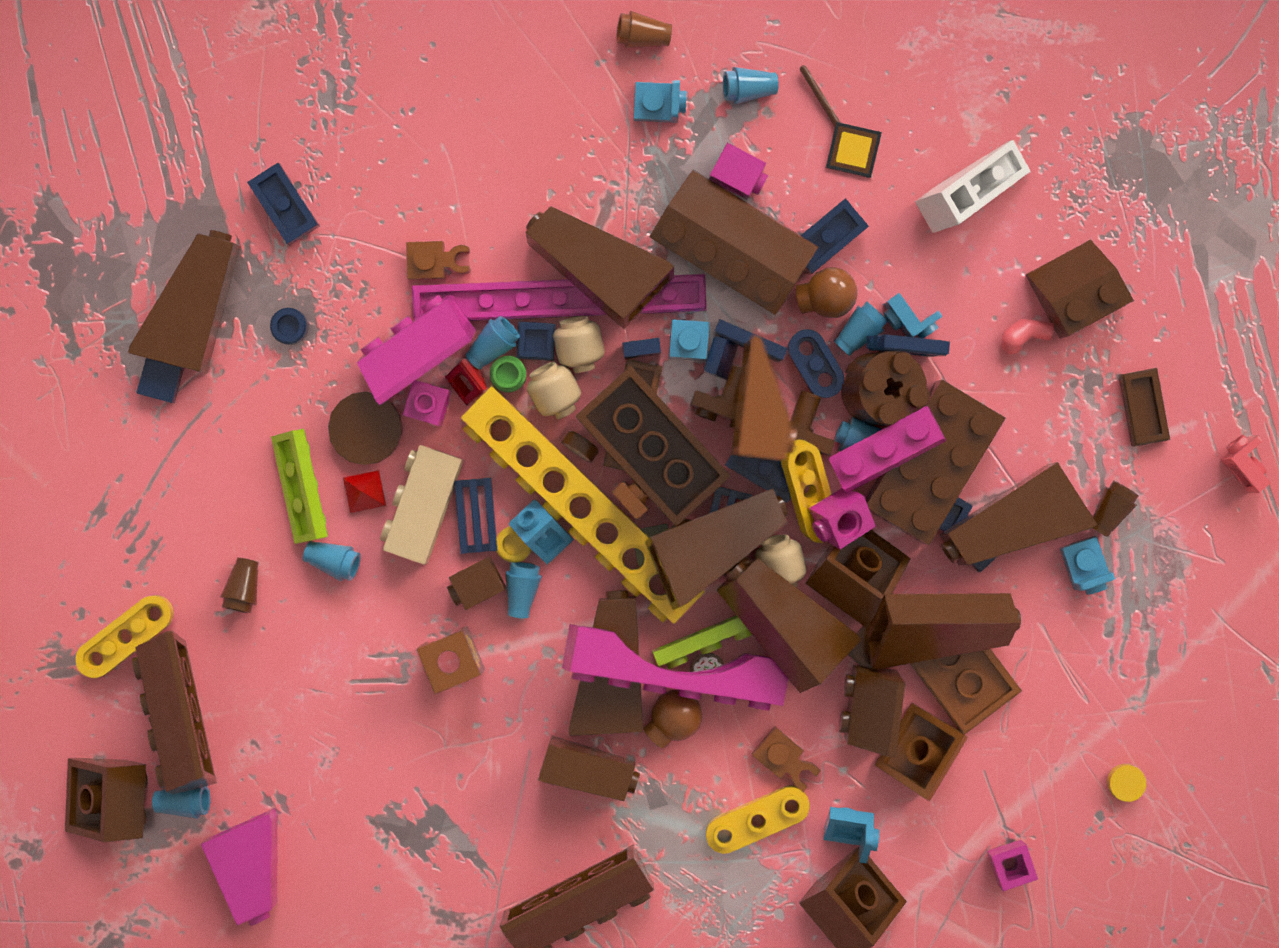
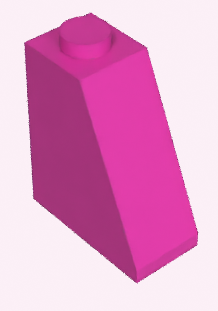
(247, 866)

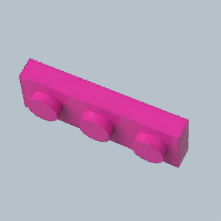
(887, 449)

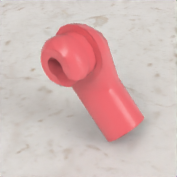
(1022, 331)

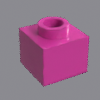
(1021, 873)

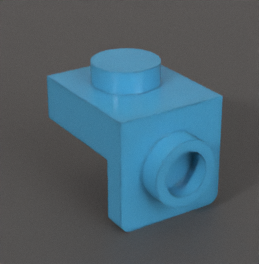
(902, 317)
(853, 828)

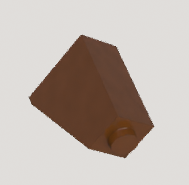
(588, 769)

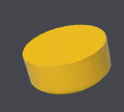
(511, 546)
(1126, 782)

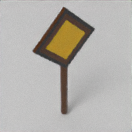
(852, 147)

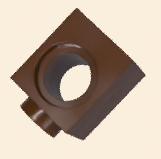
(476, 583)

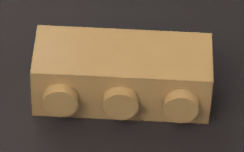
(421, 504)

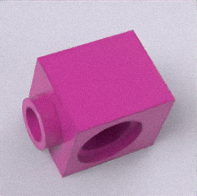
(739, 172)
(427, 403)
(854, 518)

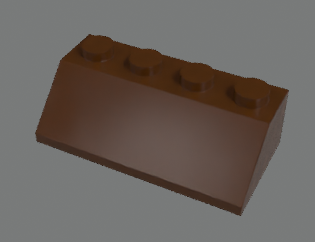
(733, 242)
(174, 714)
(578, 901)

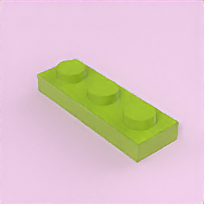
(299, 486)
(705, 640)

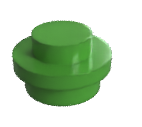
(508, 374)

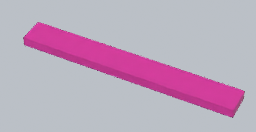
(553, 298)

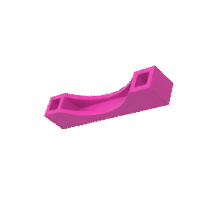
(602, 653)

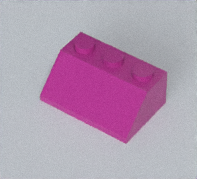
(414, 347)

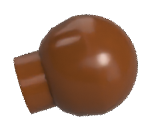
(828, 293)
(673, 719)

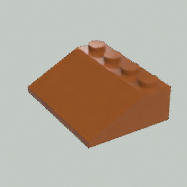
(761, 414)

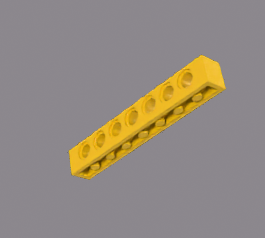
(494, 407)

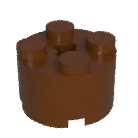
(884, 387)

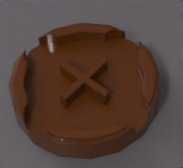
(364, 429)

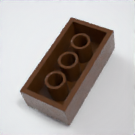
(653, 446)
(926, 487)

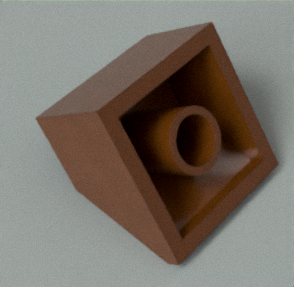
(1079, 288)
(859, 575)
(873, 709)
(105, 799)
(853, 903)

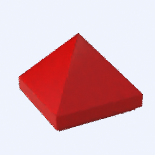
(466, 381)
(364, 491)

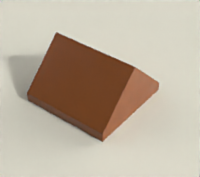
(923, 751)

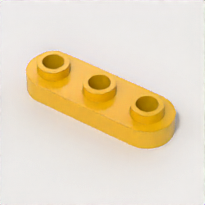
(799, 474)
(109, 640)
(769, 806)

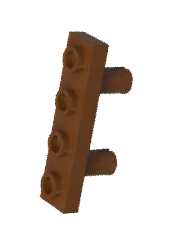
(726, 405)

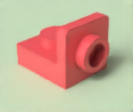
(1246, 469)

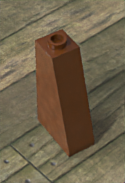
(602, 266)
(191, 306)
(1021, 517)
(707, 547)
(787, 623)
(939, 626)
(605, 707)

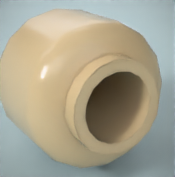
(579, 343)
(554, 390)
(783, 557)

